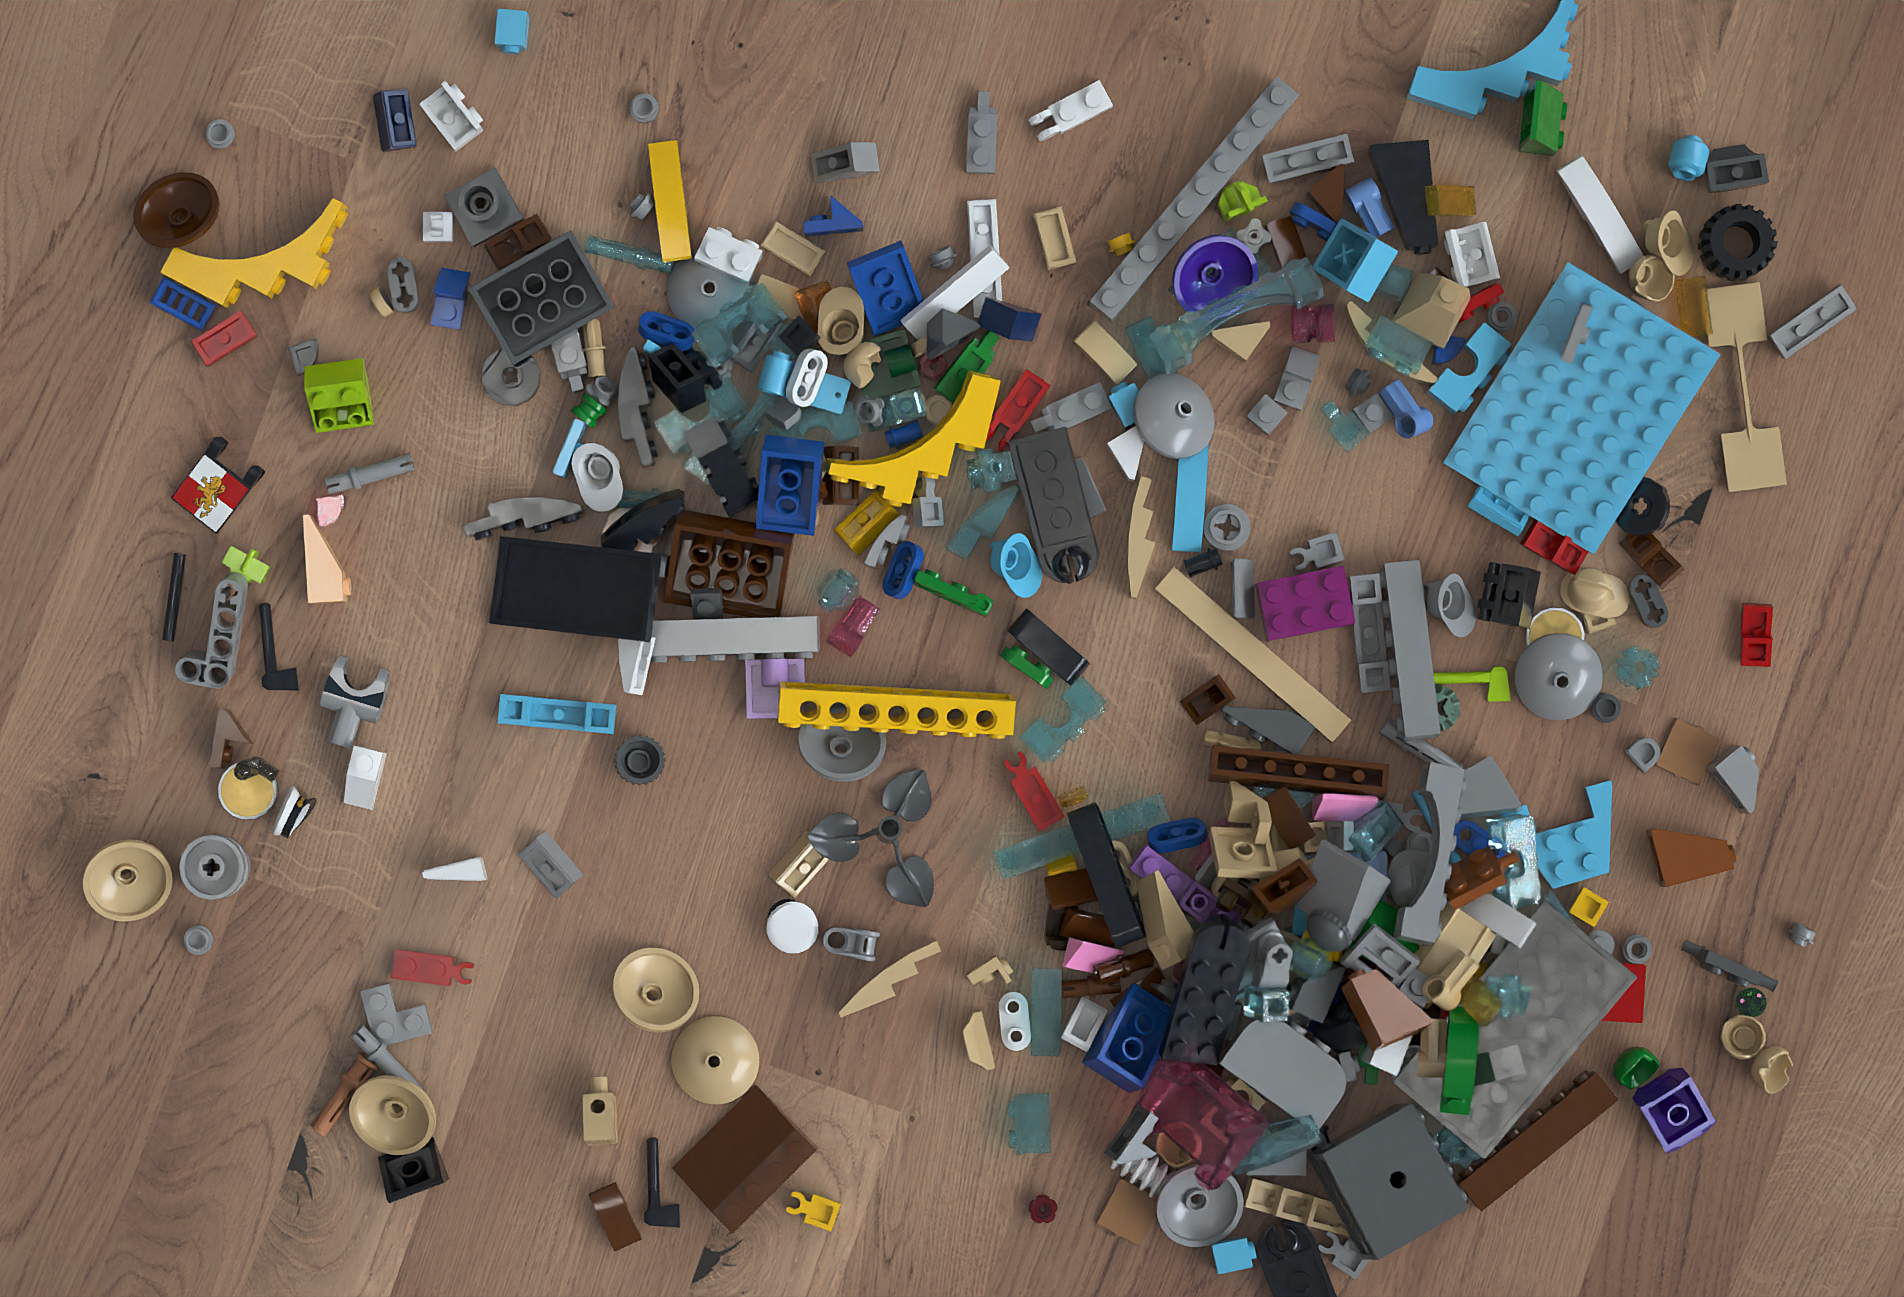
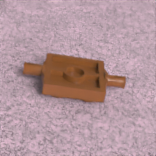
(1477, 876)

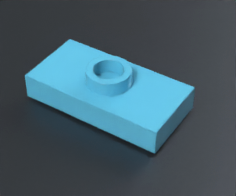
(569, 447)
(1498, 510)

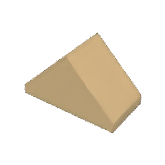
(1240, 339)

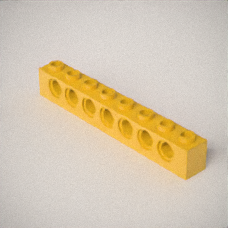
(793, 694)

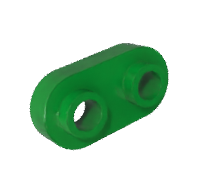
(1017, 658)

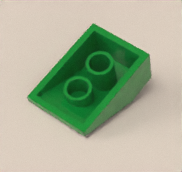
(1541, 120)

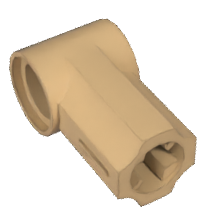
(1446, 987)
(1433, 1049)

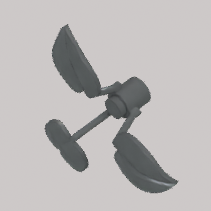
(911, 799)

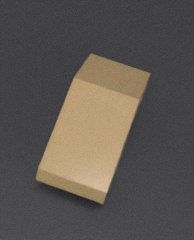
(1246, 807)

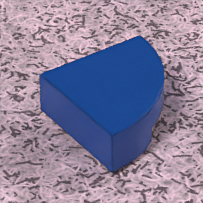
(1450, 351)

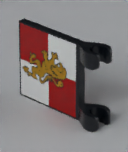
(213, 490)

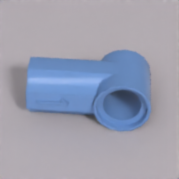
(1366, 201)
(1409, 417)

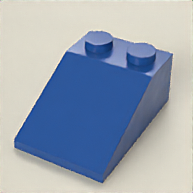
(789, 484)
(1129, 1040)

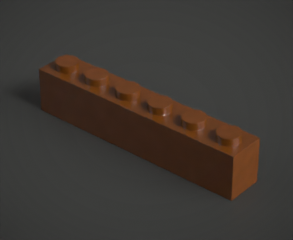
(1297, 772)
(1537, 1139)

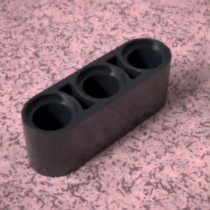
(1048, 647)

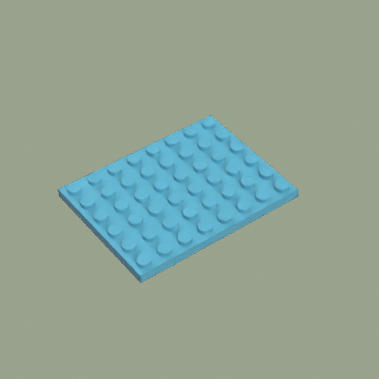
(1583, 433)

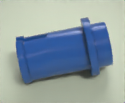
(903, 434)

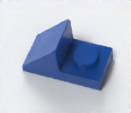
(842, 222)
(450, 298)

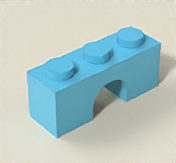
(1487, 350)

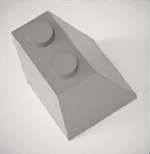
(1344, 887)

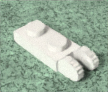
(1073, 110)

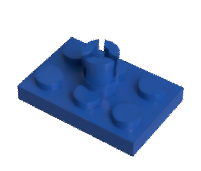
(885, 286)

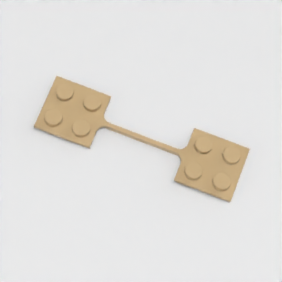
(1754, 455)

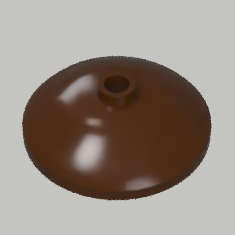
(176, 210)

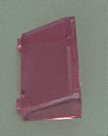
(1202, 1118)

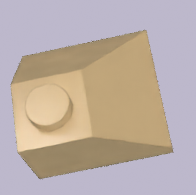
(1433, 307)

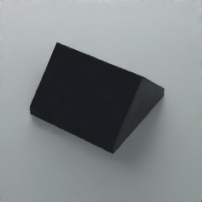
(412, 1172)

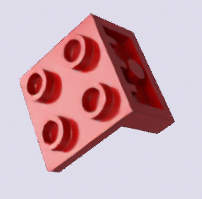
(1631, 1003)

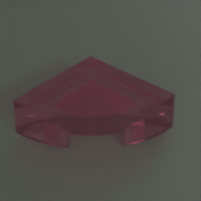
(329, 509)

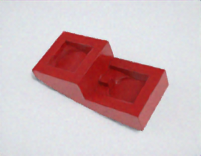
(1554, 547)
(1756, 634)

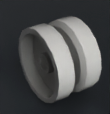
(197, 867)

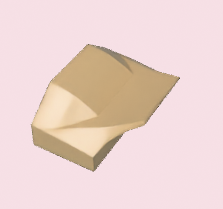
(977, 1041)

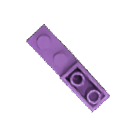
(1186, 891)

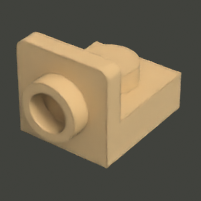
(984, 972)

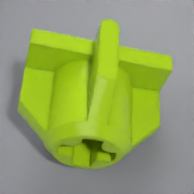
(1239, 200)
(246, 564)

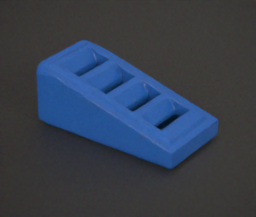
(161, 289)

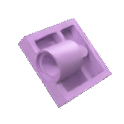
(763, 684)

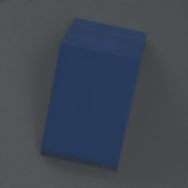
(1008, 320)

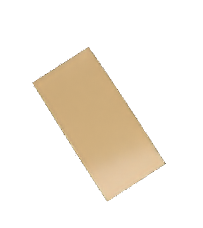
(1105, 352)

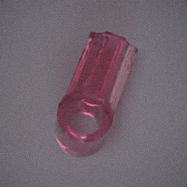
(850, 632)

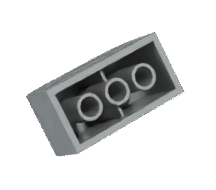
(1286, 1068)

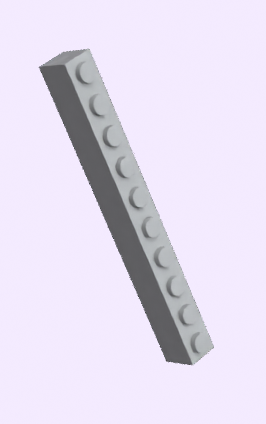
(1193, 199)

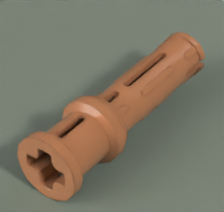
(340, 1099)

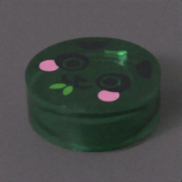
(1751, 1002)

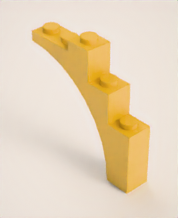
(264, 273)
(932, 454)

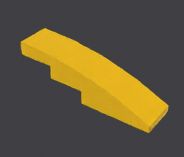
(670, 201)

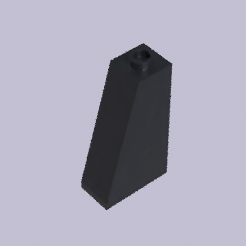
(1403, 175)

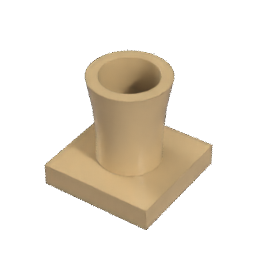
(1238, 856)

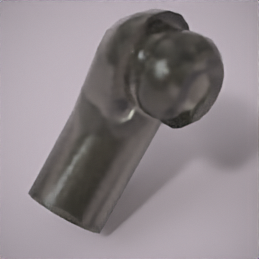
(253, 767)

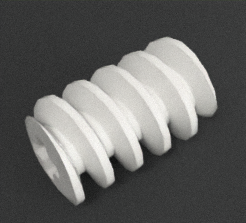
(1147, 1172)

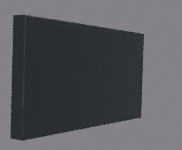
(575, 589)

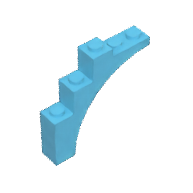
(1463, 90)

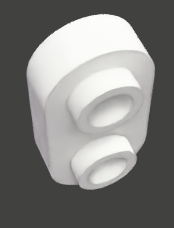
(806, 377)
(1014, 1021)

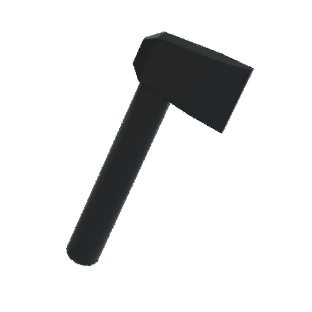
(273, 679)
(655, 1215)

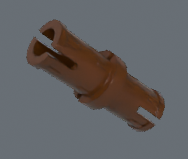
(1123, 966)
(1089, 987)

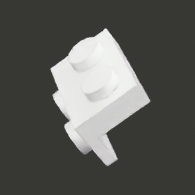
(451, 116)
(729, 254)
(1471, 255)

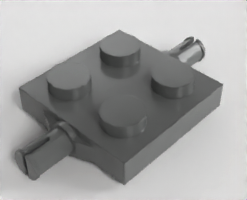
(1718, 964)

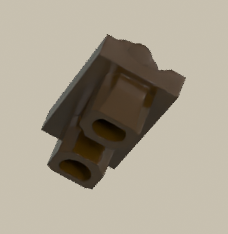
(1240, 893)

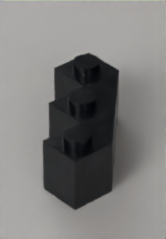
(723, 465)

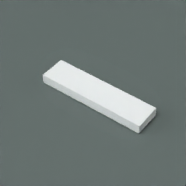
(982, 233)
(957, 290)

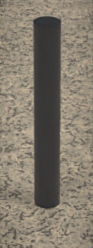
(174, 597)

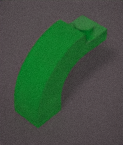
(1459, 1062)

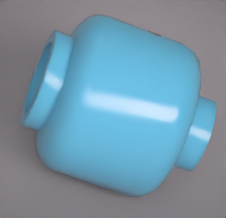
(1688, 158)

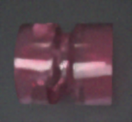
(1313, 324)

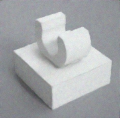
(438, 226)

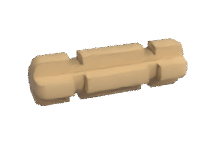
(1213, 738)

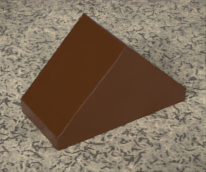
(1328, 193)
(1207, 699)
(1285, 887)

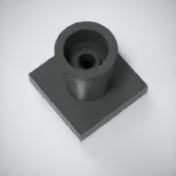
(491, 220)

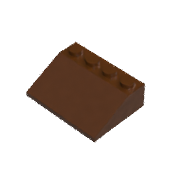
(732, 556)
(744, 1159)

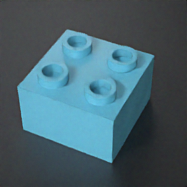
(1354, 260)

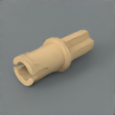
(594, 349)

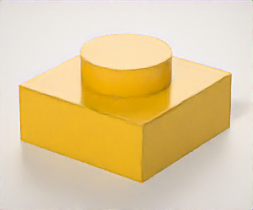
(1588, 907)

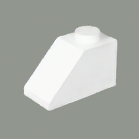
(363, 777)

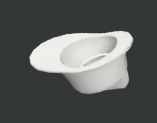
(597, 476)

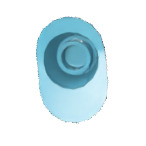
(1017, 564)

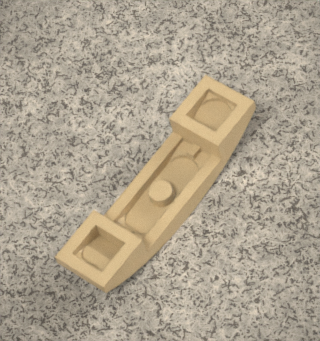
(1359, 321)

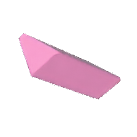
(1341, 807)
(1084, 955)

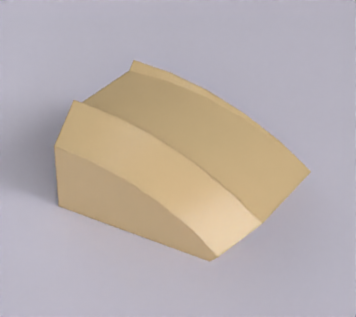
(1457, 933)

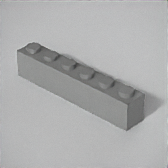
(735, 637)
(1410, 651)

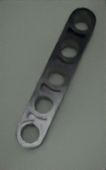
(1106, 874)

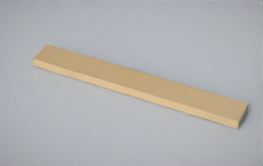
(1252, 654)

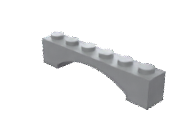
(1441, 790)

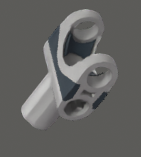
(352, 704)

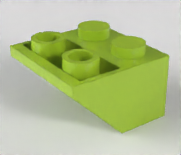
(338, 395)

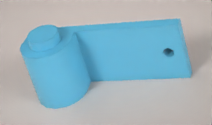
(777, 372)

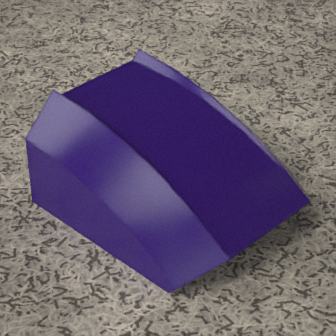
(1673, 1109)

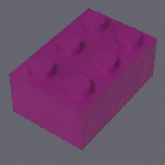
(1305, 603)

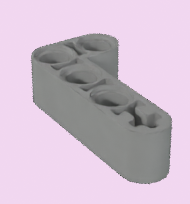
(219, 629)

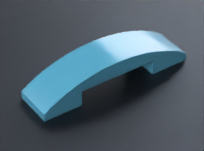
(1190, 502)
(557, 714)

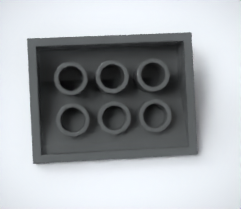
(541, 297)

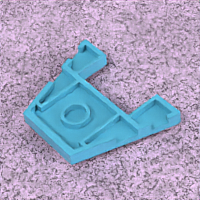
(1578, 848)

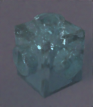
(990, 470)
(1626, 667)
(1511, 994)
(1455, 1149)

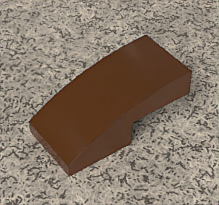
(517, 242)
(1652, 558)
(615, 1216)

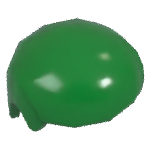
(1635, 1066)

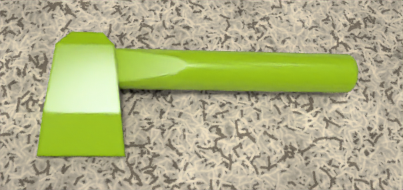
(1497, 678)

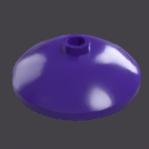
(1231, 264)

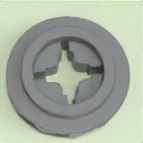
(1238, 519)

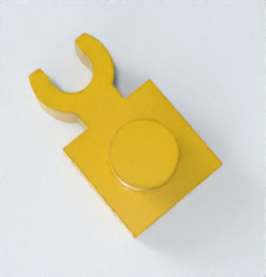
(819, 1211)

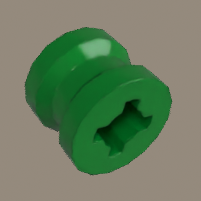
(589, 410)

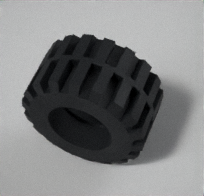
(1755, 225)

